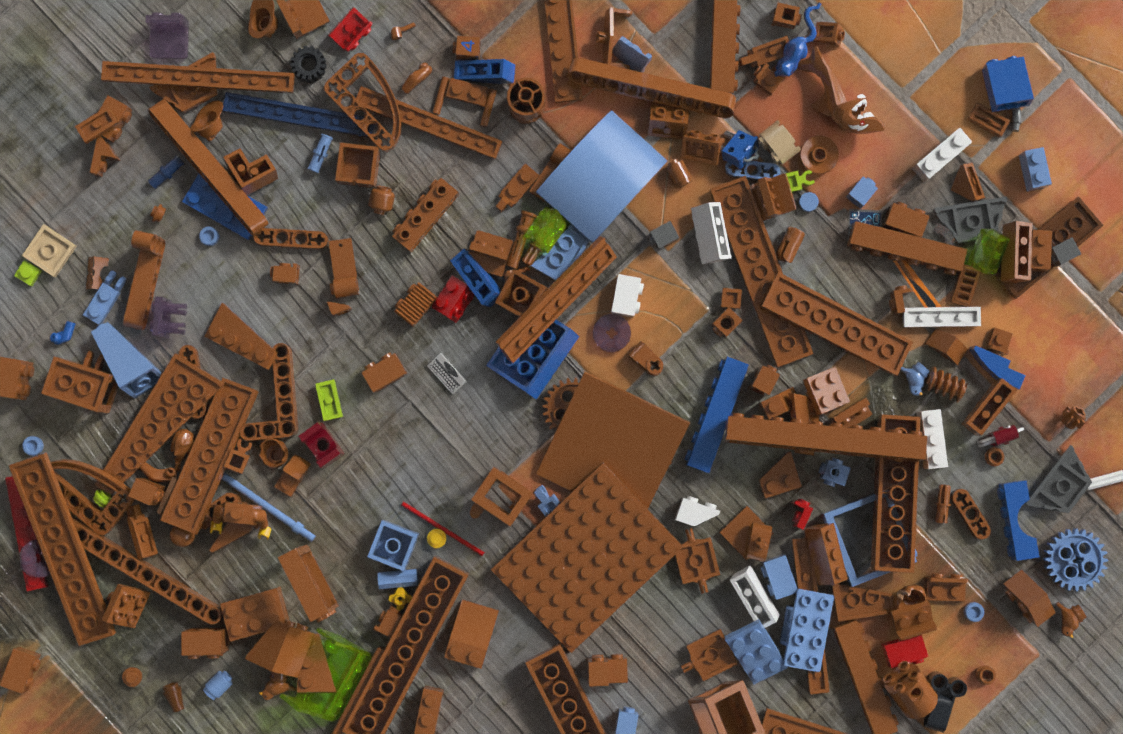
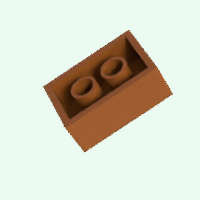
(254, 613)

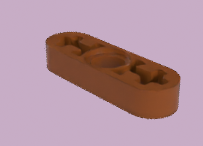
(973, 528)

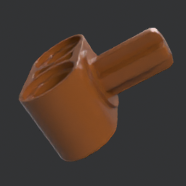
(758, 542)

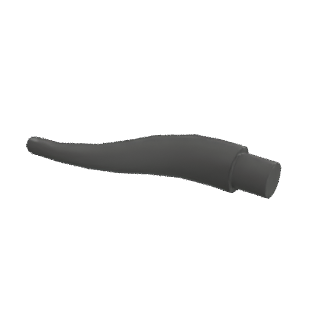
(1016, 119)

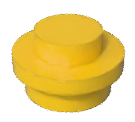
(436, 538)

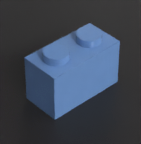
(1035, 169)
(779, 577)

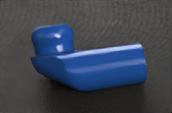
(63, 336)

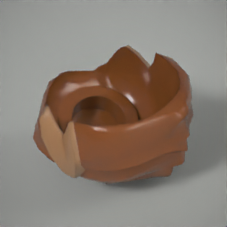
(909, 596)

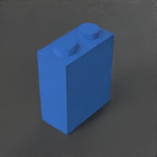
(1007, 83)

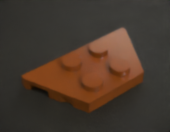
(188, 97)

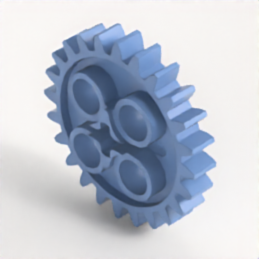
(1091, 554)

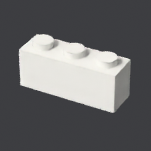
(942, 155)
(711, 233)
(932, 426)
(754, 596)

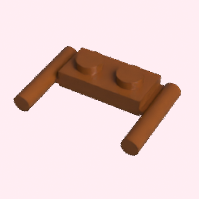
(467, 93)

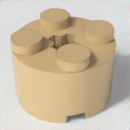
(779, 142)

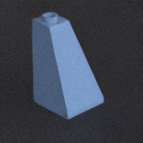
(128, 365)

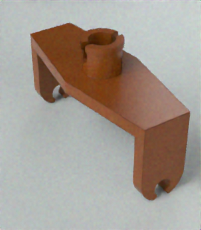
(607, 36)

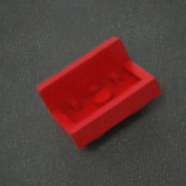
(350, 30)
(453, 299)

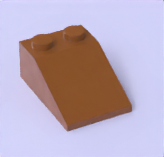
(471, 634)

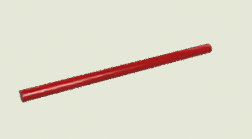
(437, 525)

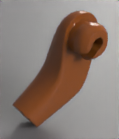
(417, 77)
(158, 475)

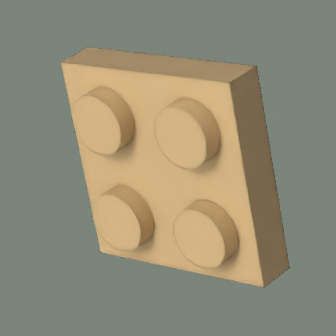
(49, 250)

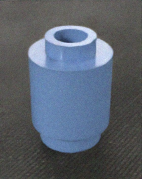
(218, 684)

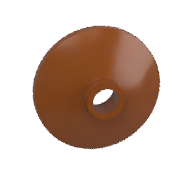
(826, 148)

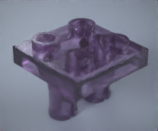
(161, 324)

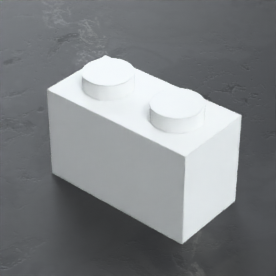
(626, 296)

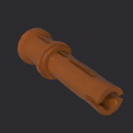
(518, 246)

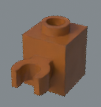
(238, 459)

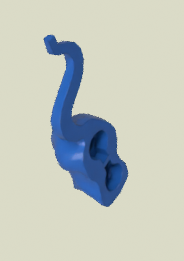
(796, 48)

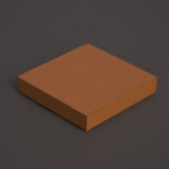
(738, 529)

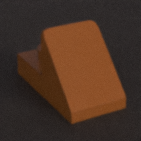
(101, 153)
(293, 475)

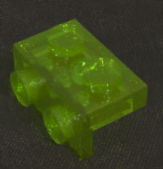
(547, 229)

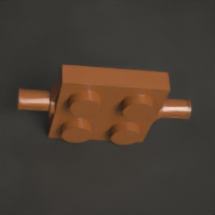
(697, 561)
(710, 655)

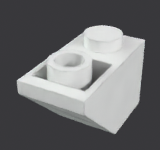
(695, 513)

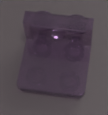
(168, 35)

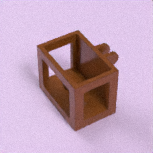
(80, 383)
(483, 503)
(726, 710)

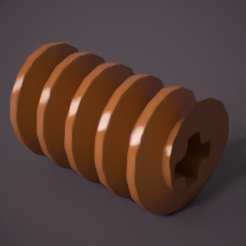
(946, 384)

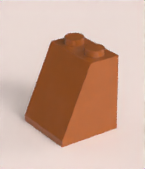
(282, 648)

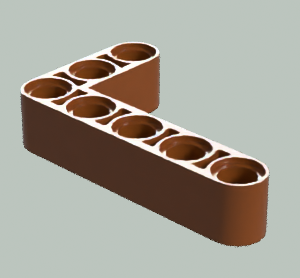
(145, 278)
(290, 398)

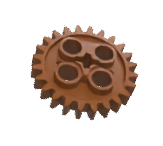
(557, 402)

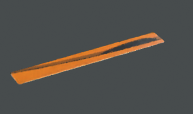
(918, 286)

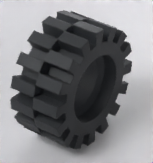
(312, 75)

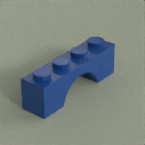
(1013, 496)

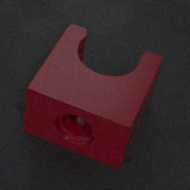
(313, 436)

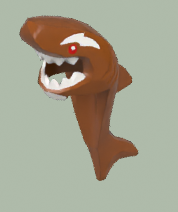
(834, 103)

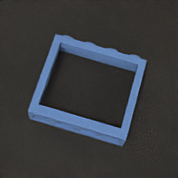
(828, 517)

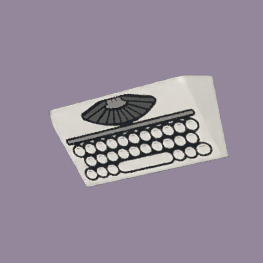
(447, 373)

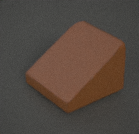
(338, 309)

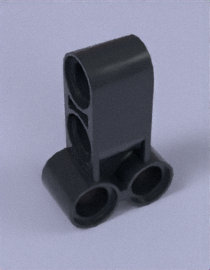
(940, 715)

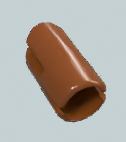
(790, 244)

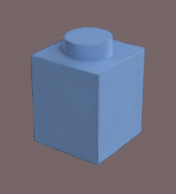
(862, 192)
(626, 721)

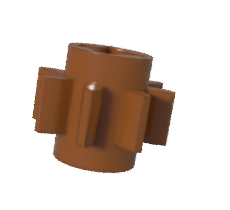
(1073, 417)

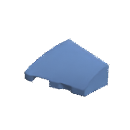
(631, 55)

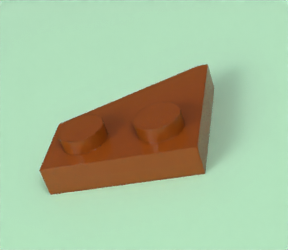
(781, 477)

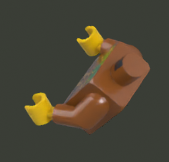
(240, 514)

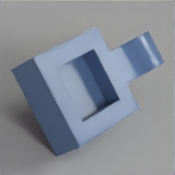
(547, 503)

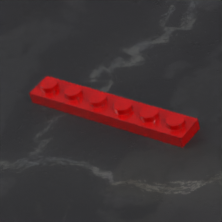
(24, 531)

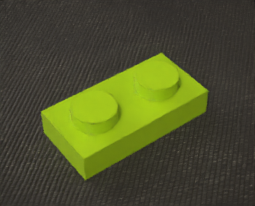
(329, 400)

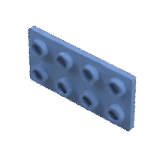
(806, 629)

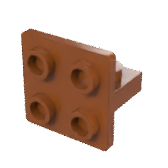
(773, 196)
(491, 252)

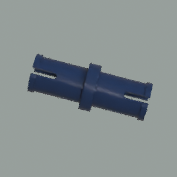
(165, 172)

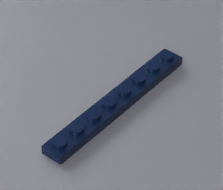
(293, 114)

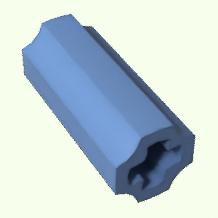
(397, 579)

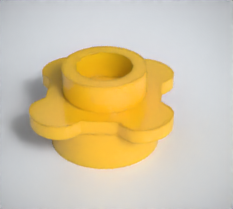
(400, 592)

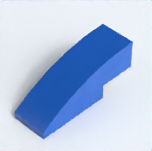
(997, 366)

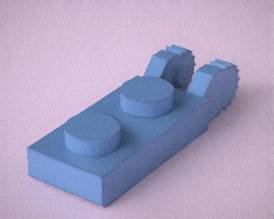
(104, 299)

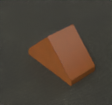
(947, 345)

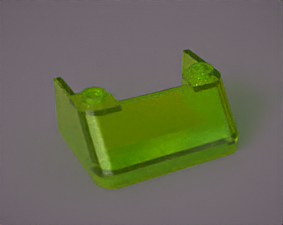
(347, 668)

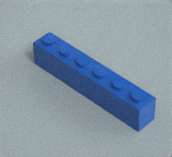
(718, 409)

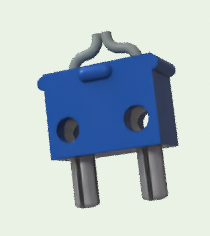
(740, 148)

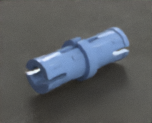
(320, 153)

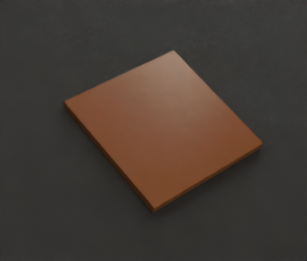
(616, 430)

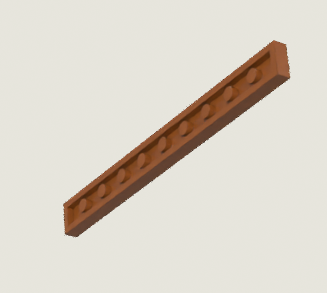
(197, 77)

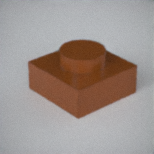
(731, 298)

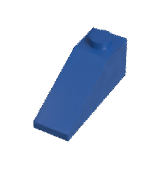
(485, 71)
(476, 278)

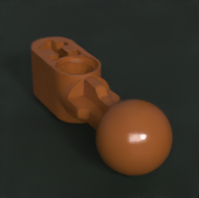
(184, 538)

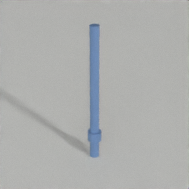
(297, 527)

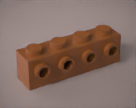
(425, 215)

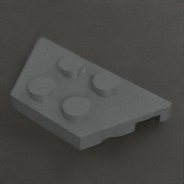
(969, 218)
(1062, 485)

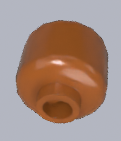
(381, 199)

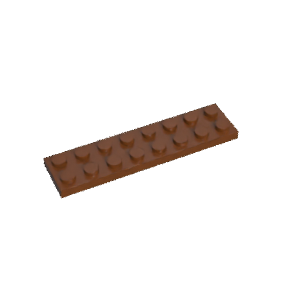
(836, 324)
(208, 456)

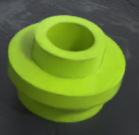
(102, 498)

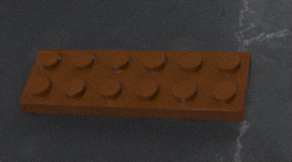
(1072, 221)

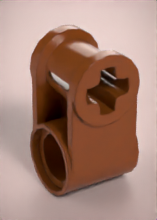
(643, 356)

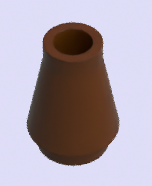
(173, 695)

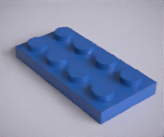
(207, 202)

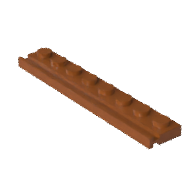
(562, 48)
(556, 299)

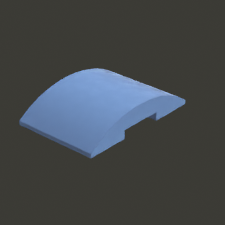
(601, 176)

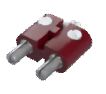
(1001, 436)

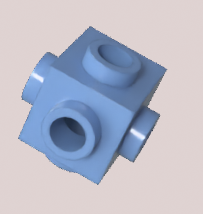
(841, 472)

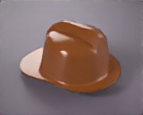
(262, 19)
(208, 120)

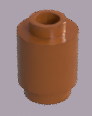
(679, 173)

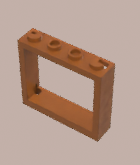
(309, 583)

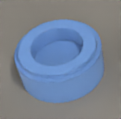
(808, 202)
(209, 236)
(33, 445)
(973, 612)

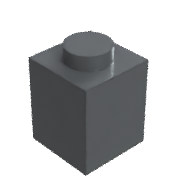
(663, 236)
(1064, 252)

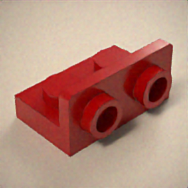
(801, 517)

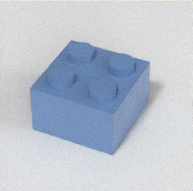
(393, 545)

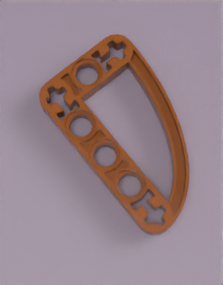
(355, 106)
(83, 503)

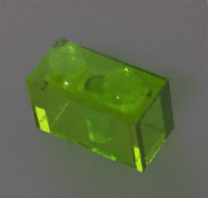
(988, 251)

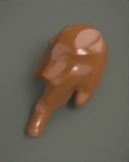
(181, 445)

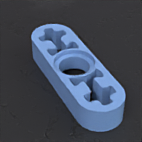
(767, 166)

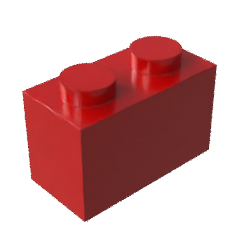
(907, 650)

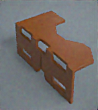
(99, 263)

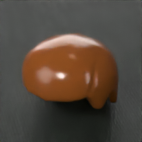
(273, 453)

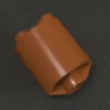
(526, 100)
(910, 690)

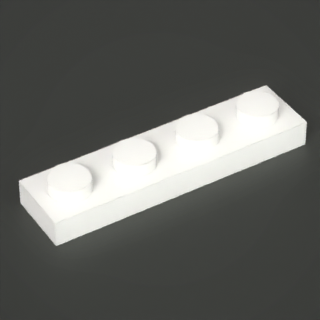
(942, 317)

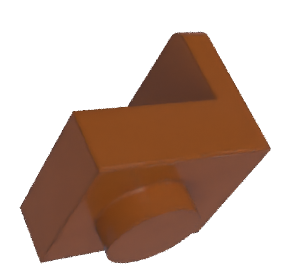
(896, 303)

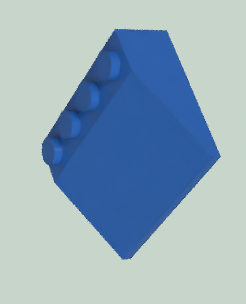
(539, 362)

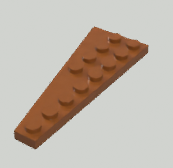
(169, 406)

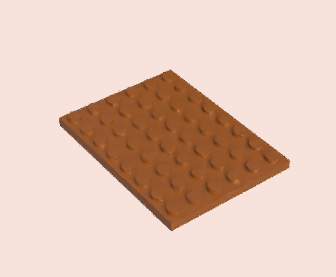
(587, 557)

